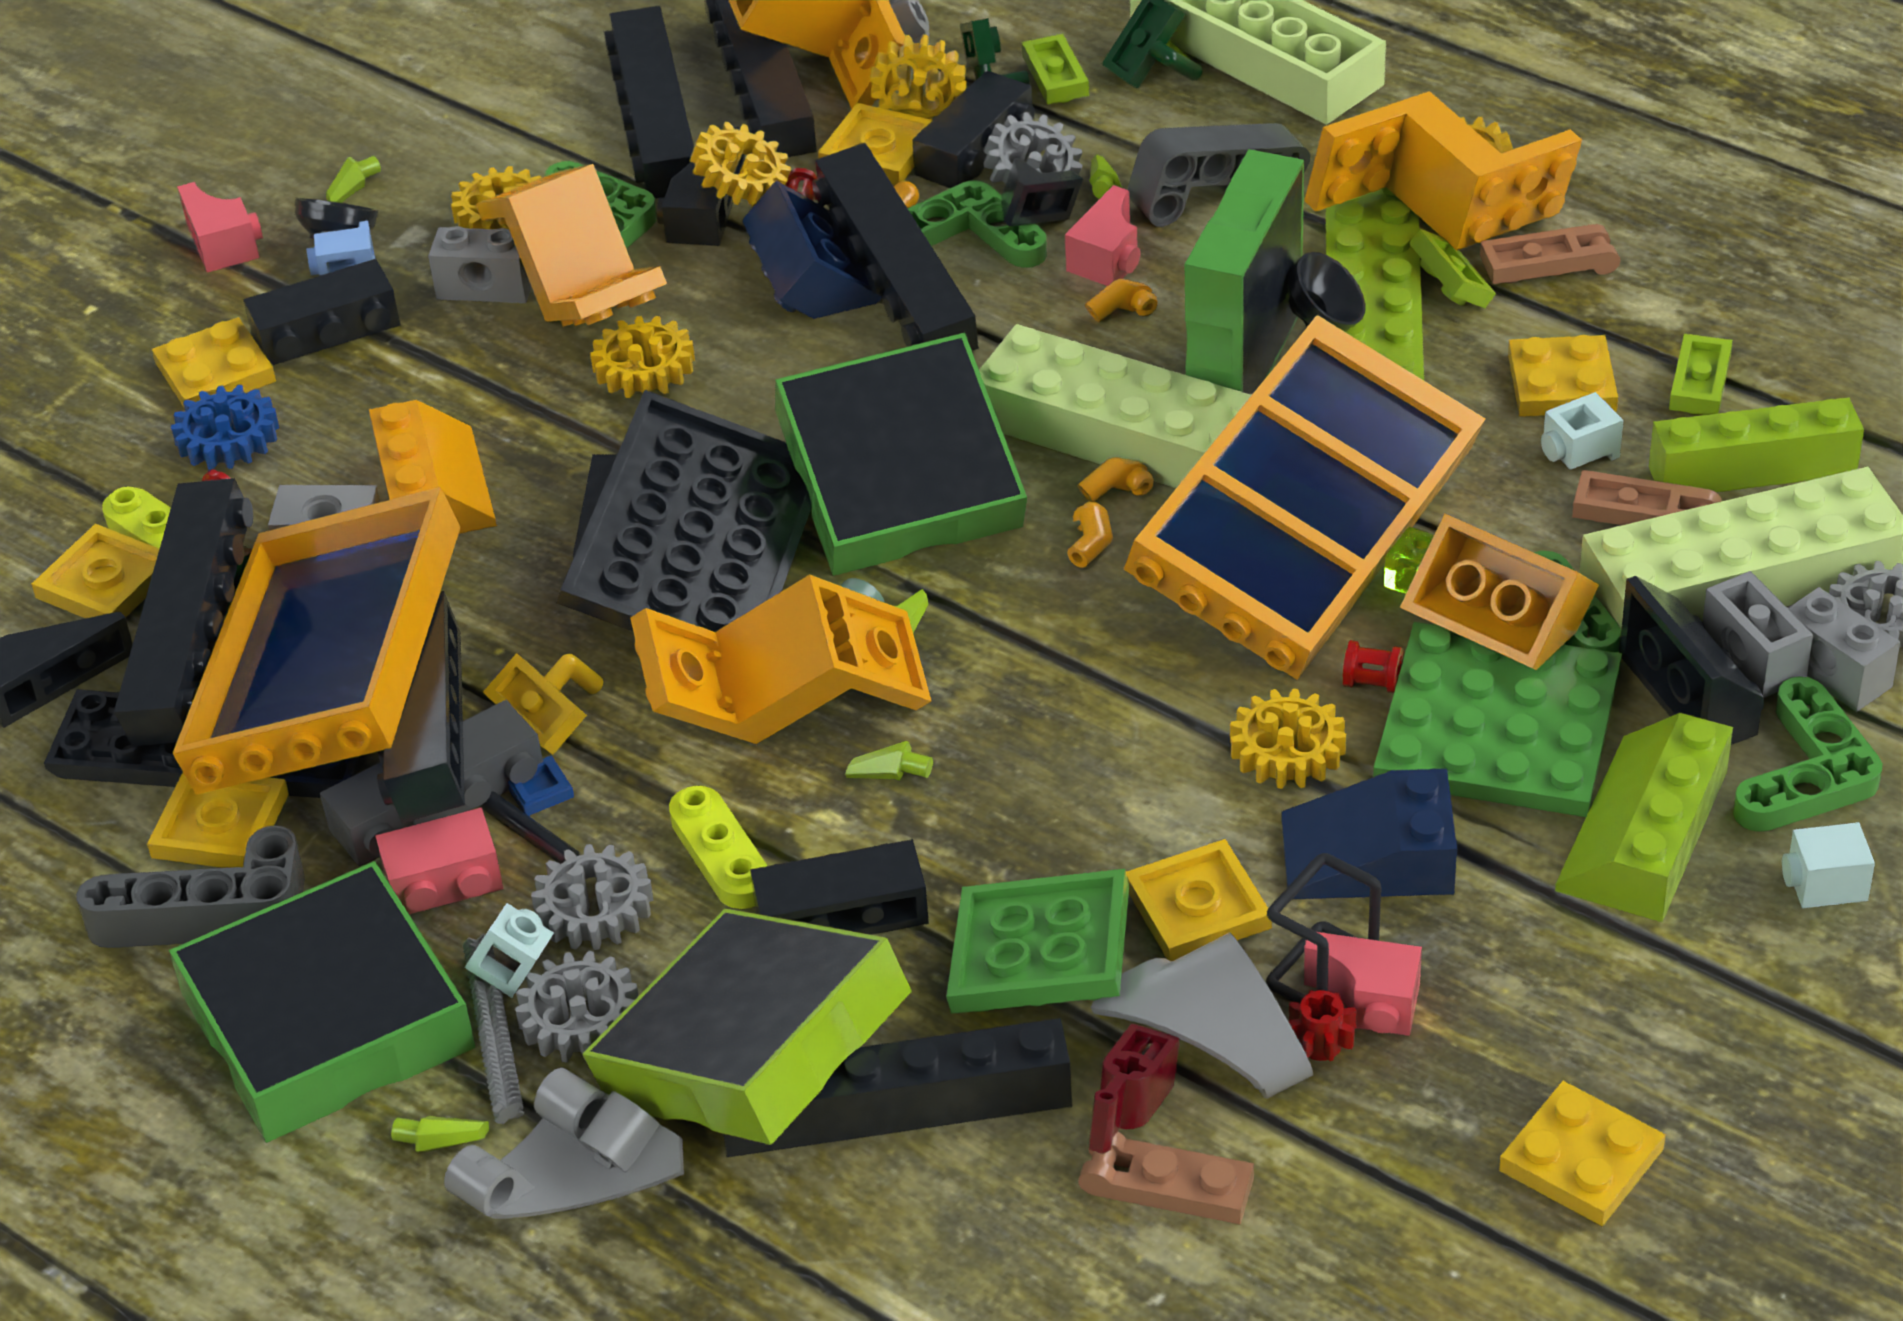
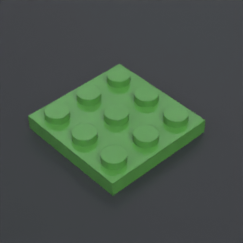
(1039, 941)

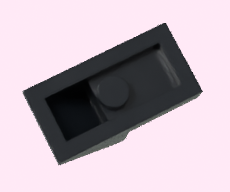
(1038, 196)

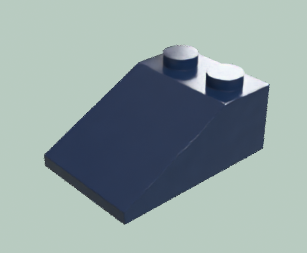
(1386, 826)

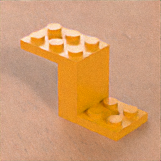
(839, 29)
(1442, 170)
(572, 247)
(779, 660)

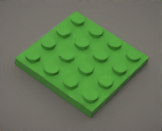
(1500, 724)

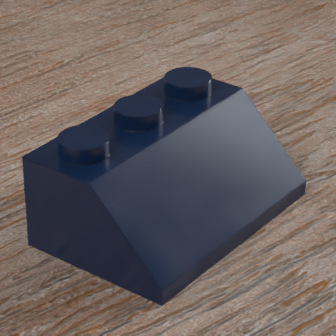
(805, 255)

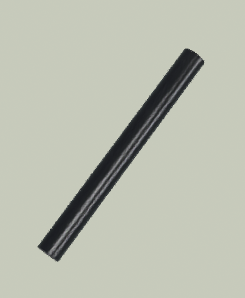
(527, 827)

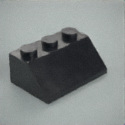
(1684, 663)

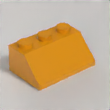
(432, 450)
(1498, 593)

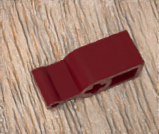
(1132, 1083)

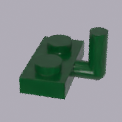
(1146, 41)
(980, 46)

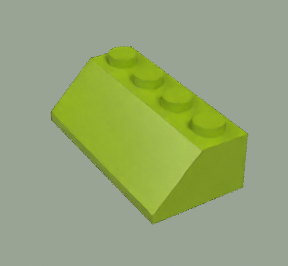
(1648, 816)

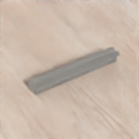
(494, 1042)

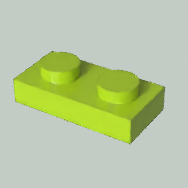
(1055, 69)
(1457, 275)
(1700, 374)

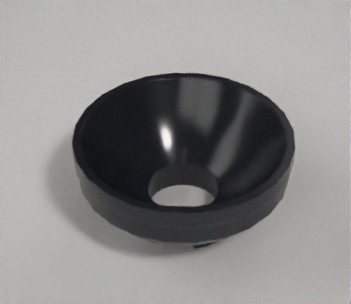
(329, 216)
(1324, 289)

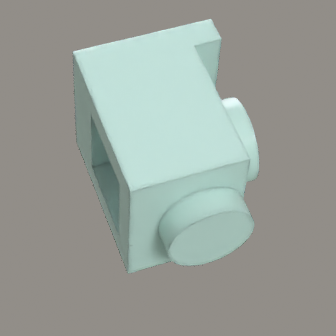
(1582, 432)
(517, 935)

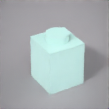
(1829, 865)

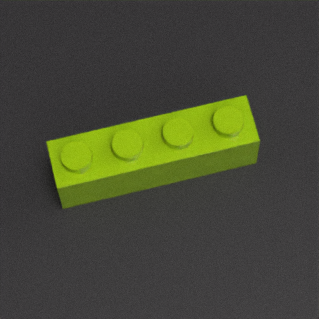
(1757, 446)

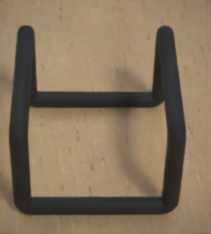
(1311, 935)

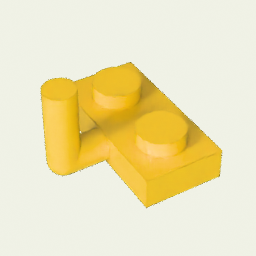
(540, 698)

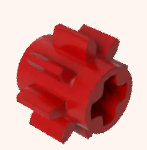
(1323, 1024)

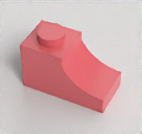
(220, 228)
(1103, 240)
(1373, 978)

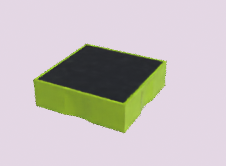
(749, 1023)

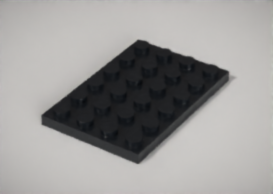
(689, 521)

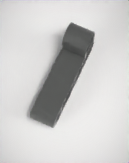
(1190, 157)
(190, 903)

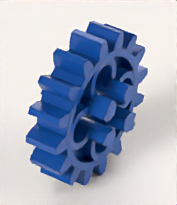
(210, 424)

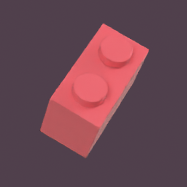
(440, 861)

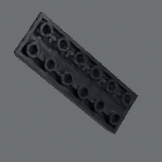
(97, 749)

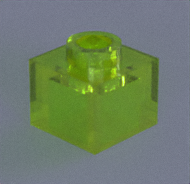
(1405, 559)

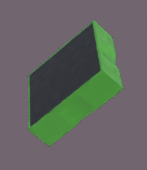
(1240, 274)
(899, 453)
(322, 1000)

